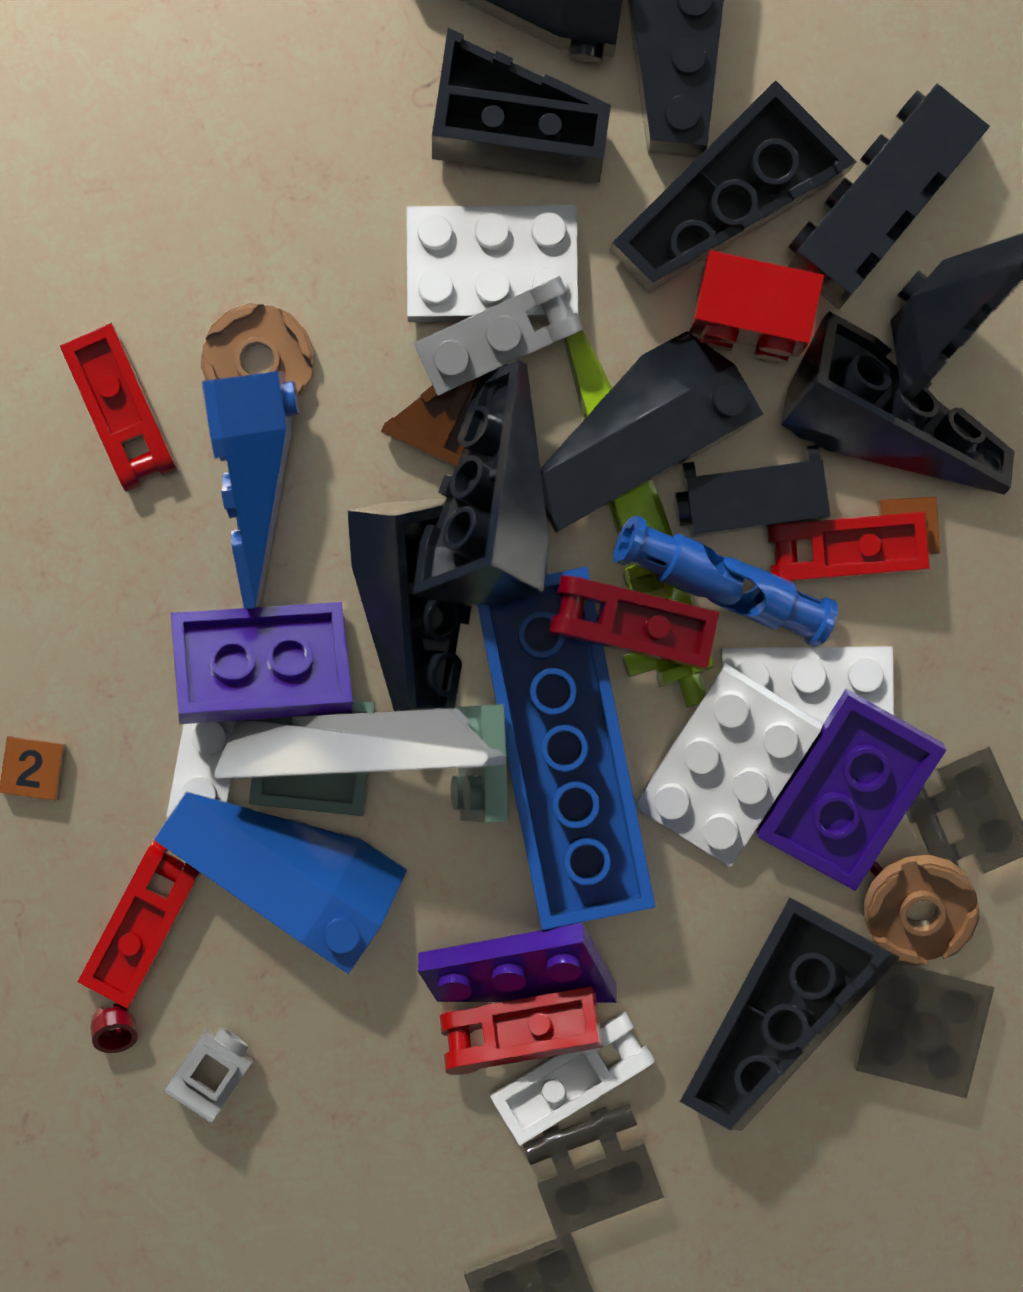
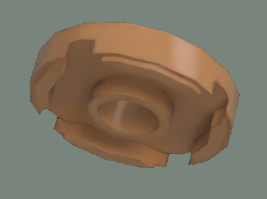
(263, 326)
(914, 881)

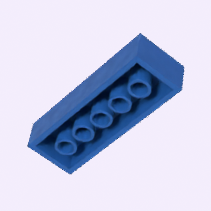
(566, 762)

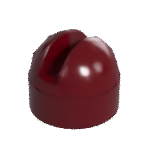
(115, 1040)

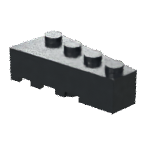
(676, 71)
(742, 180)
(888, 194)
(786, 1008)

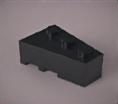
(514, 118)

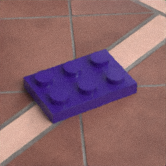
(261, 663)
(851, 790)

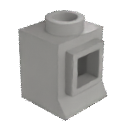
(225, 1049)

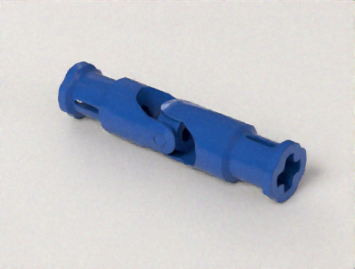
(703, 573)

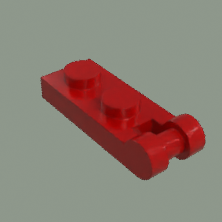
(117, 405)
(852, 546)
(138, 927)
(522, 1030)

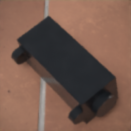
(753, 497)

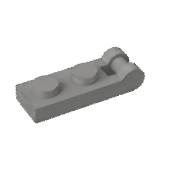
(496, 336)

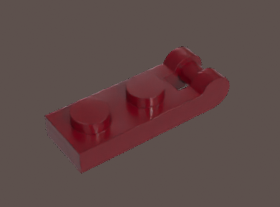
(636, 622)

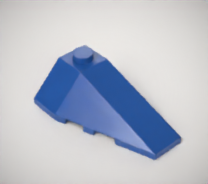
(253, 434)
(302, 878)

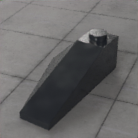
(578, 26)
(950, 307)
(853, 406)
(652, 420)
(494, 518)
(410, 634)

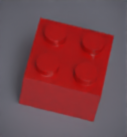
(755, 306)

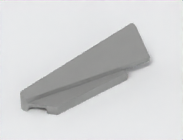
(354, 744)

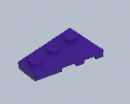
(518, 967)

